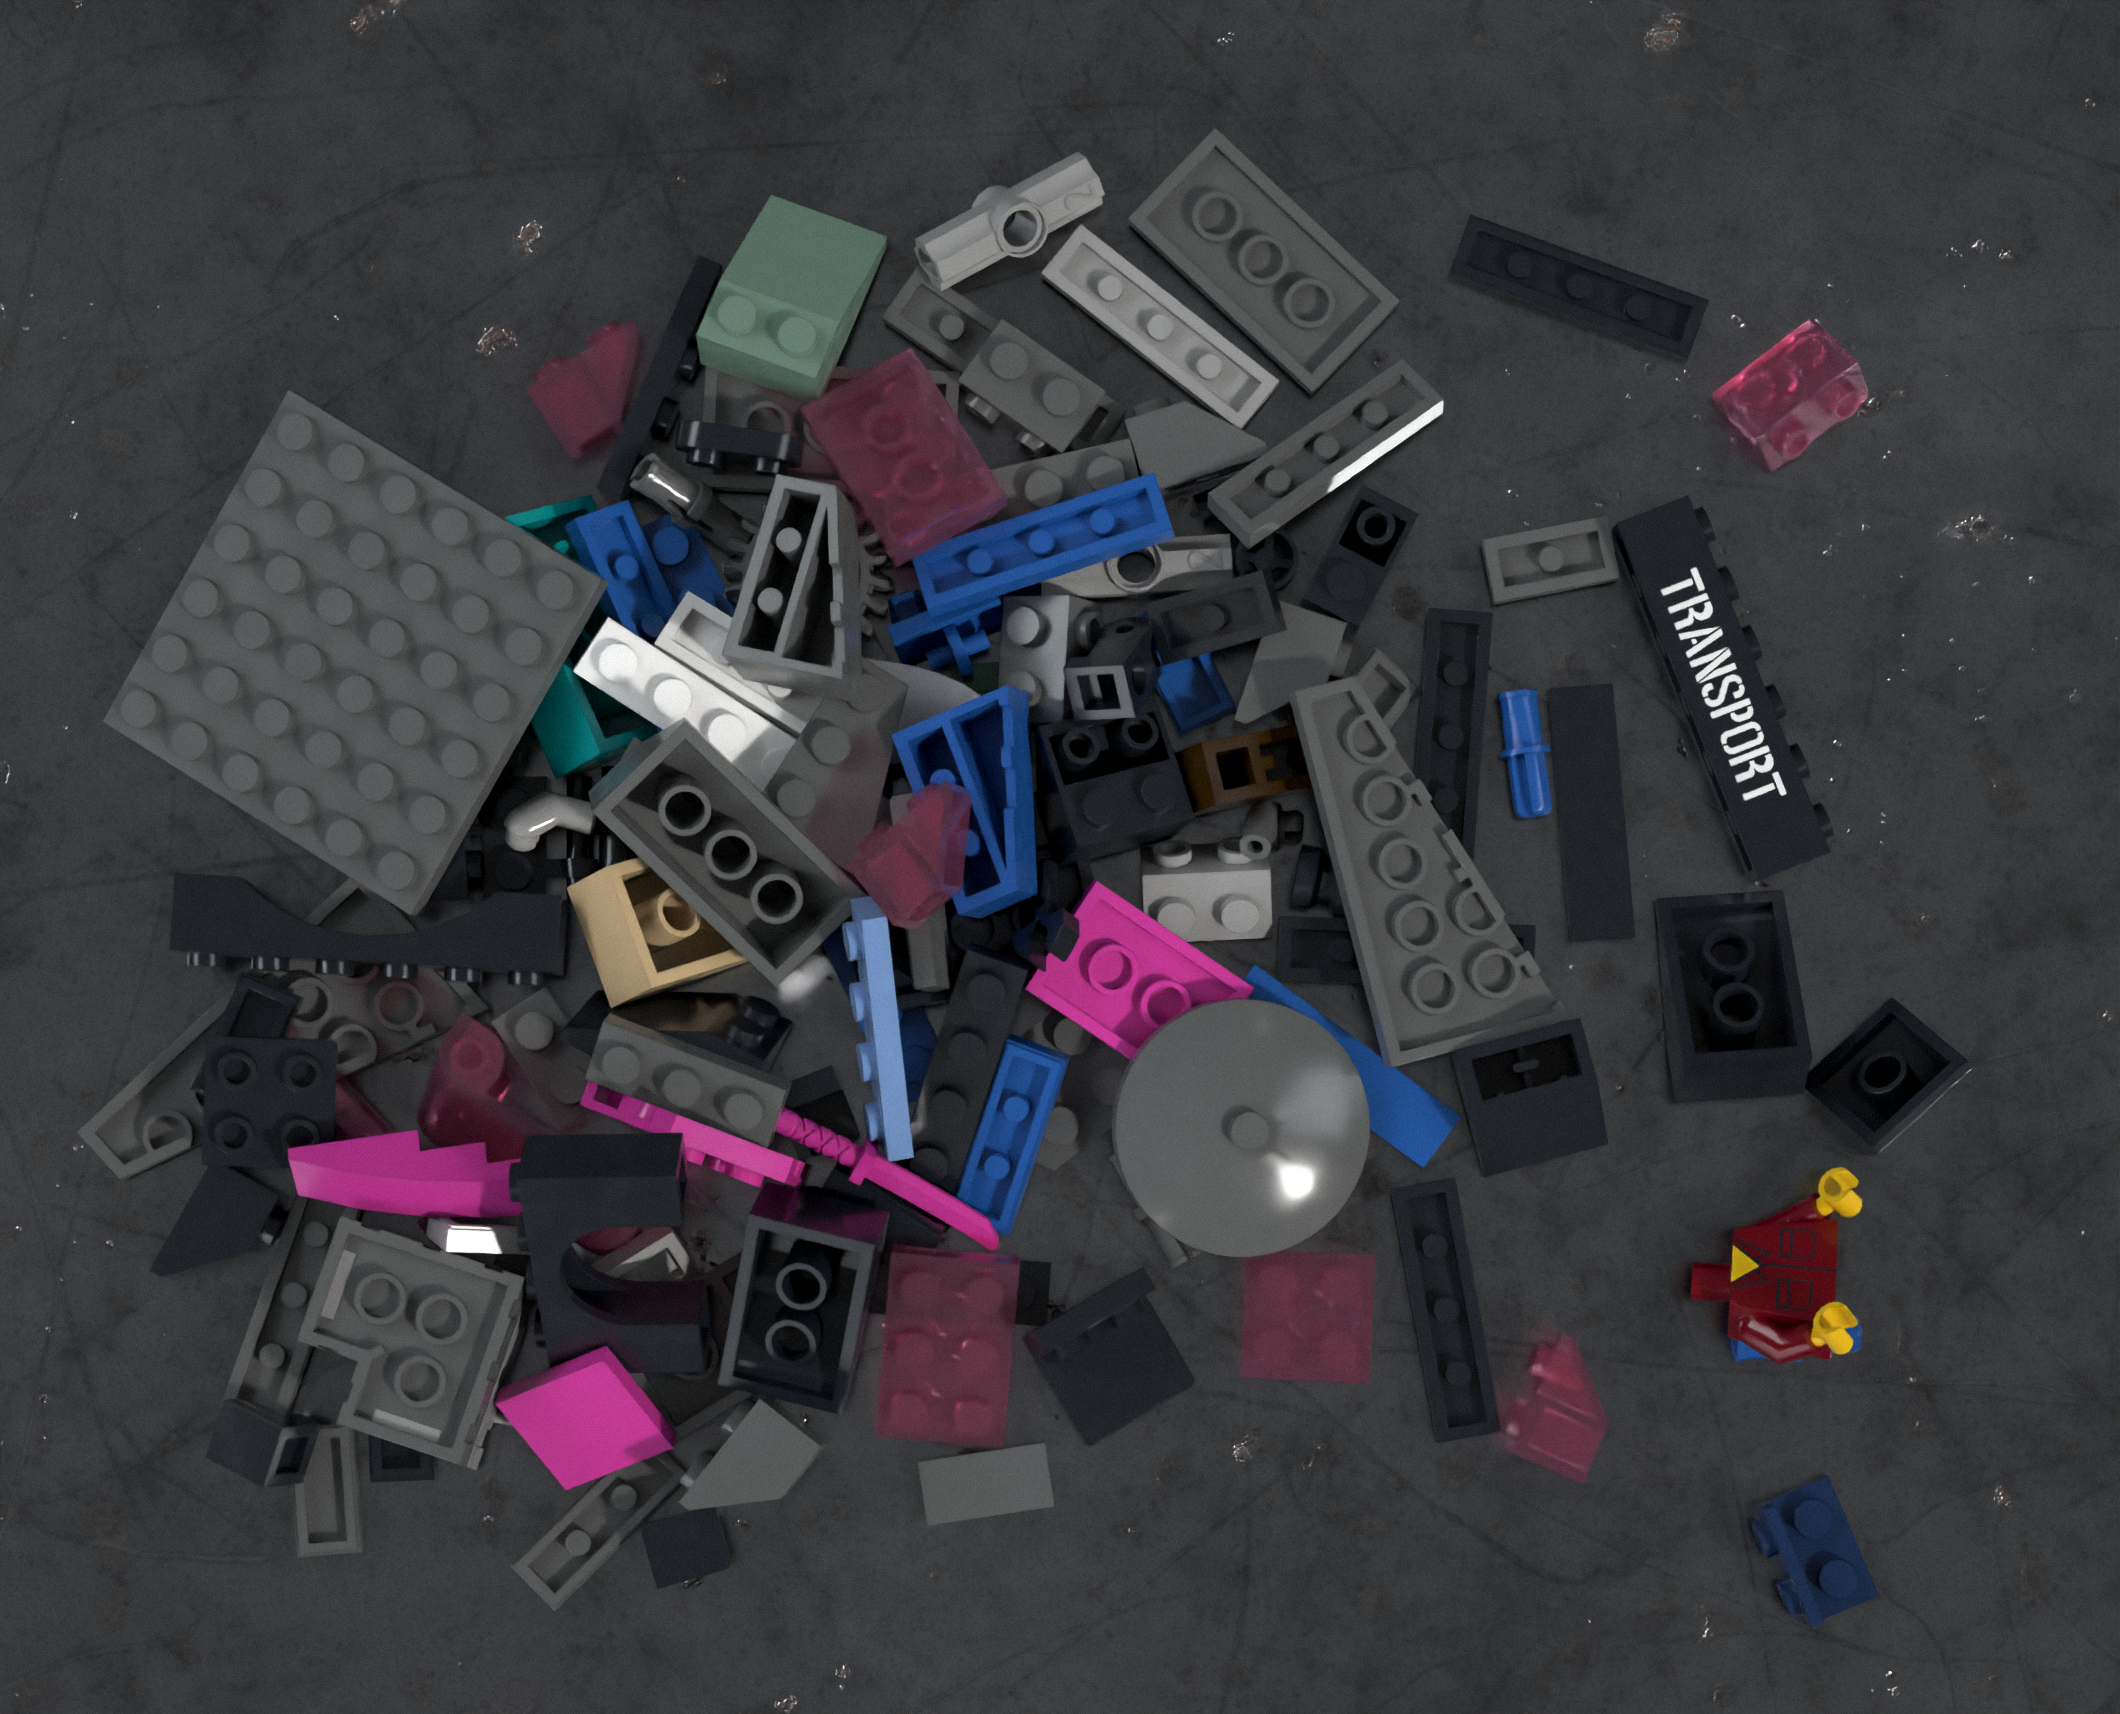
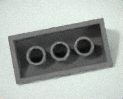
(725, 848)

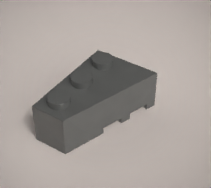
(802, 595)

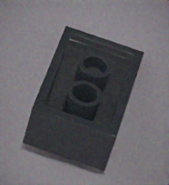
(1731, 997)
(722, 1023)
(802, 1297)

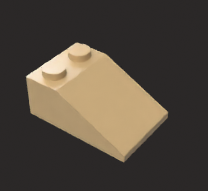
(645, 933)

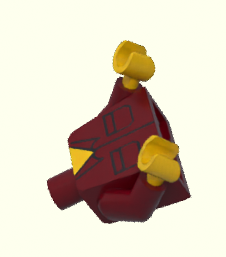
(1786, 1277)

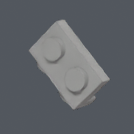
(1207, 890)

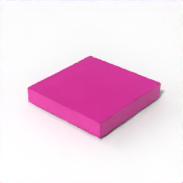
(586, 1418)

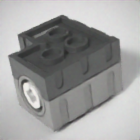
(426, 1338)

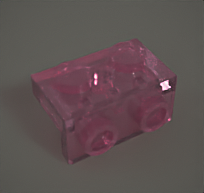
(1793, 393)

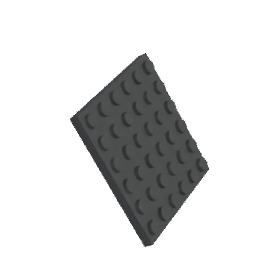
(355, 652)

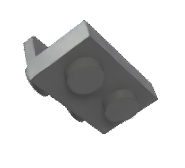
(1029, 391)
(1038, 642)

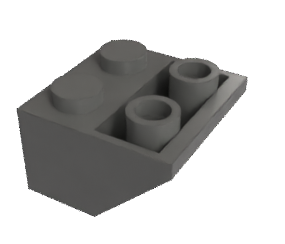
(757, 1463)

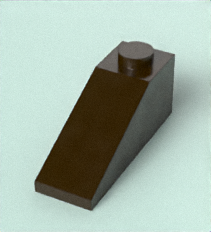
(1243, 769)

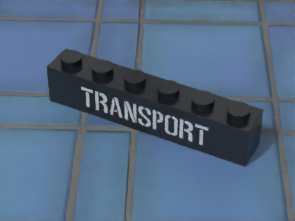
(1721, 689)

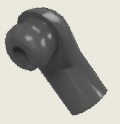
(1269, 826)

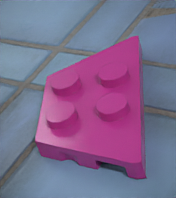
(727, 1152)

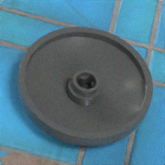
(1240, 1127)

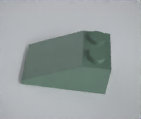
(790, 299)

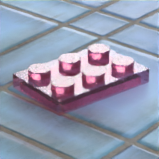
(904, 457)
(947, 1346)

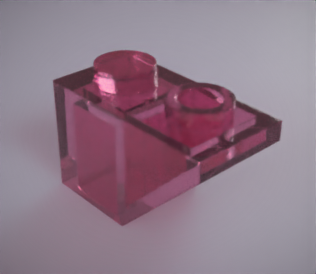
(592, 392)
(919, 858)
(1563, 1414)

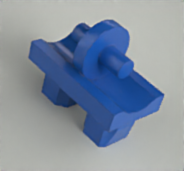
(943, 637)

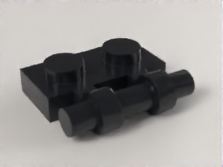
(531, 870)

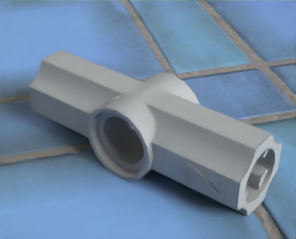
(978, 237)
(1178, 568)

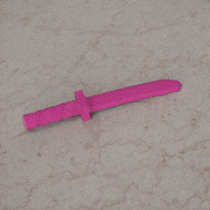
(868, 1164)

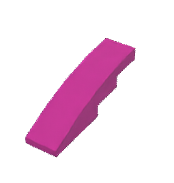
(400, 1178)

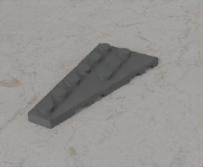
(1418, 912)

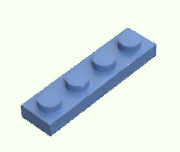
(876, 1004)

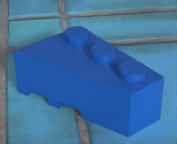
(989, 754)

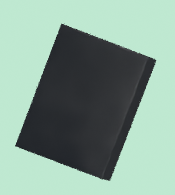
(1884, 1077)

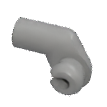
(543, 812)

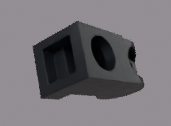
(1115, 673)

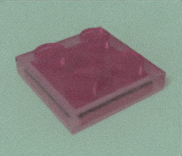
(1308, 1317)

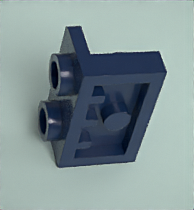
(1814, 1551)

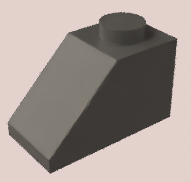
(1187, 444)
(1292, 661)

